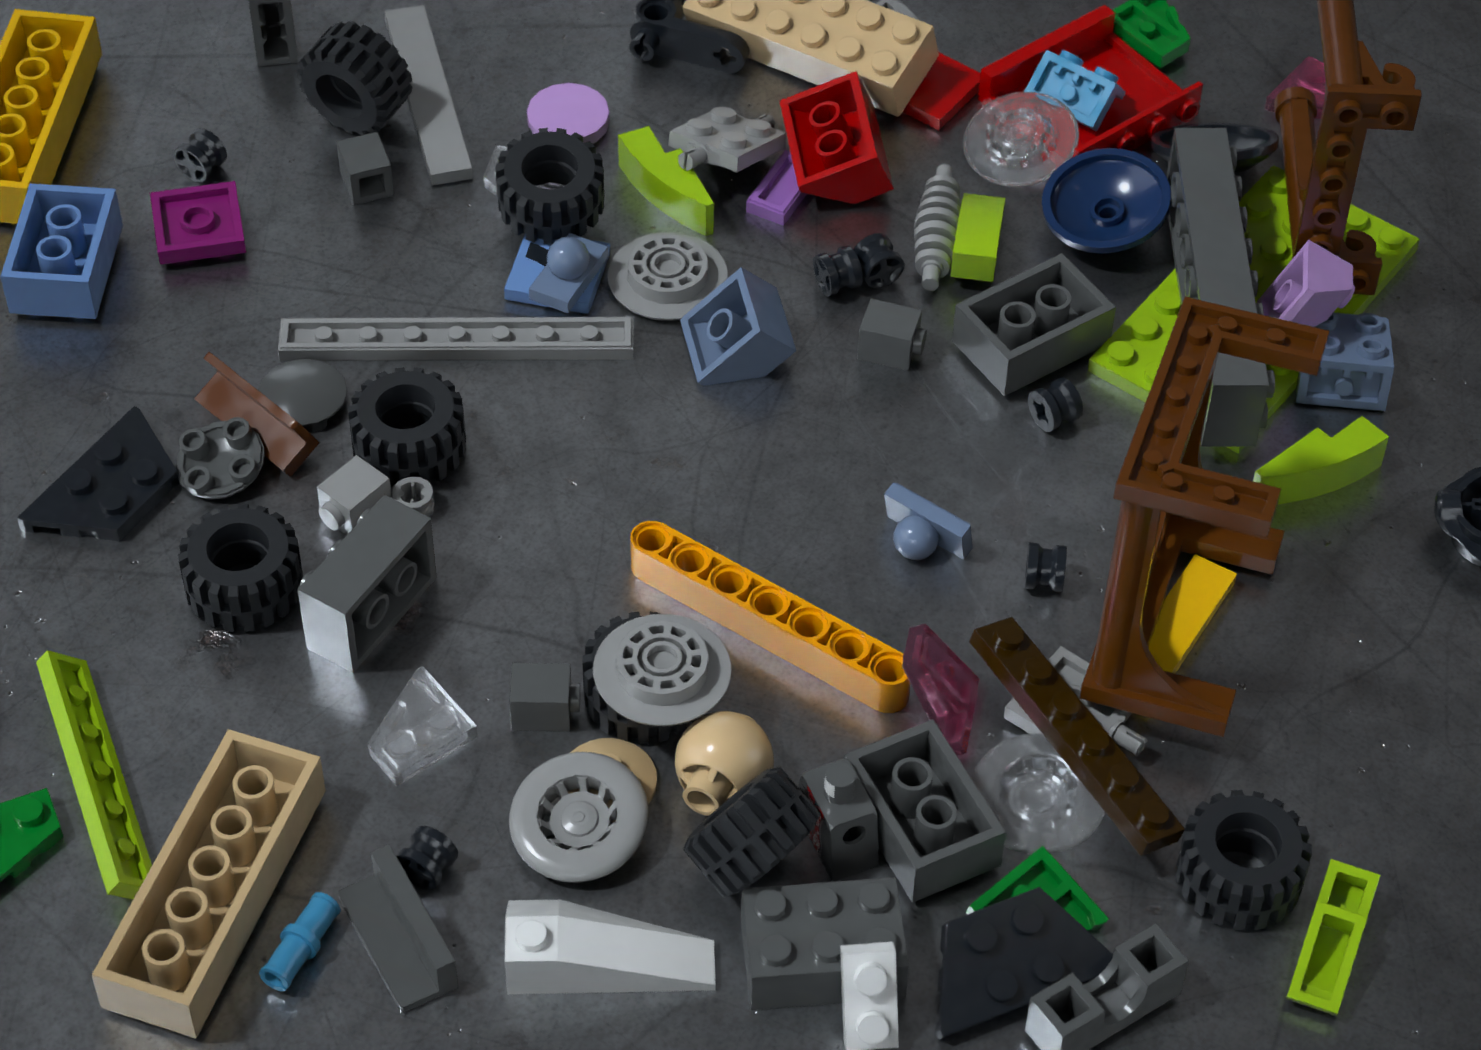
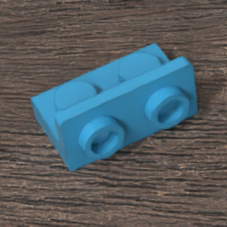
(1081, 90)

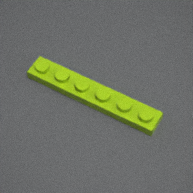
(95, 773)

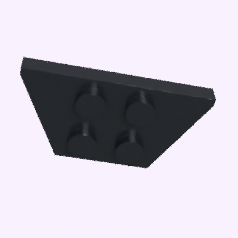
(107, 485)
(1009, 955)

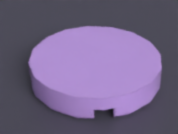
(569, 108)

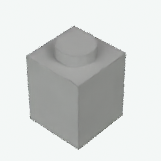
(350, 493)

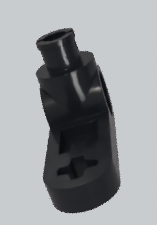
(663, 32)

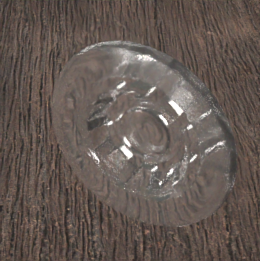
(1018, 127)
(1037, 801)

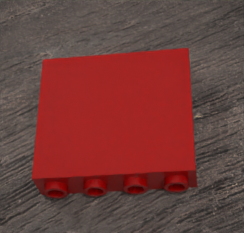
(1150, 98)

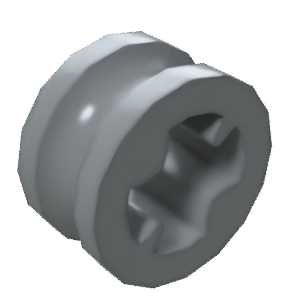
(414, 488)

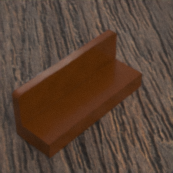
(231, 396)

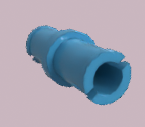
(300, 941)

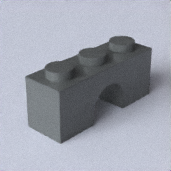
(1138, 980)

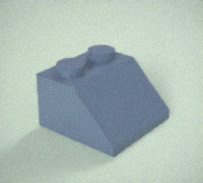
(737, 331)

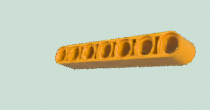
(770, 616)

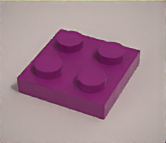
(197, 222)

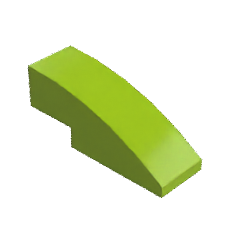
(664, 181)
(977, 237)
(1325, 463)
(1333, 937)

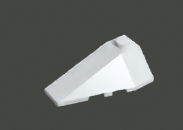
(588, 950)

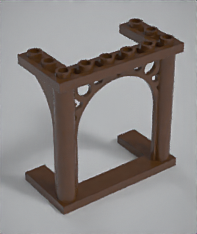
(1181, 507)

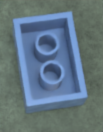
(62, 251)

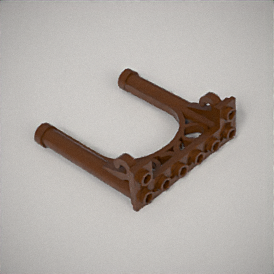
(1325, 169)

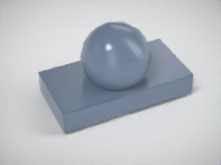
(568, 272)
(925, 525)

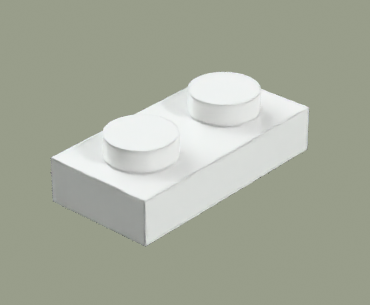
(869, 996)

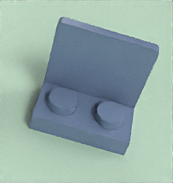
(1354, 366)

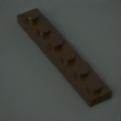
(1077, 736)

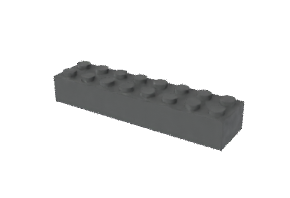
(1214, 268)

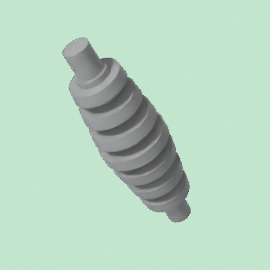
(936, 227)

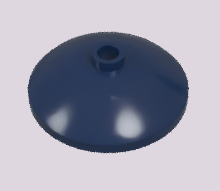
(1106, 200)

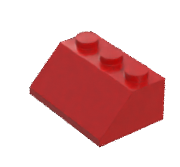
(836, 141)

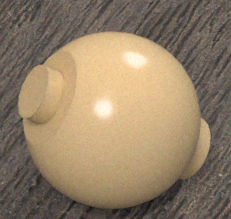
(719, 758)

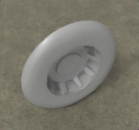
(665, 274)
(662, 656)
(585, 839)

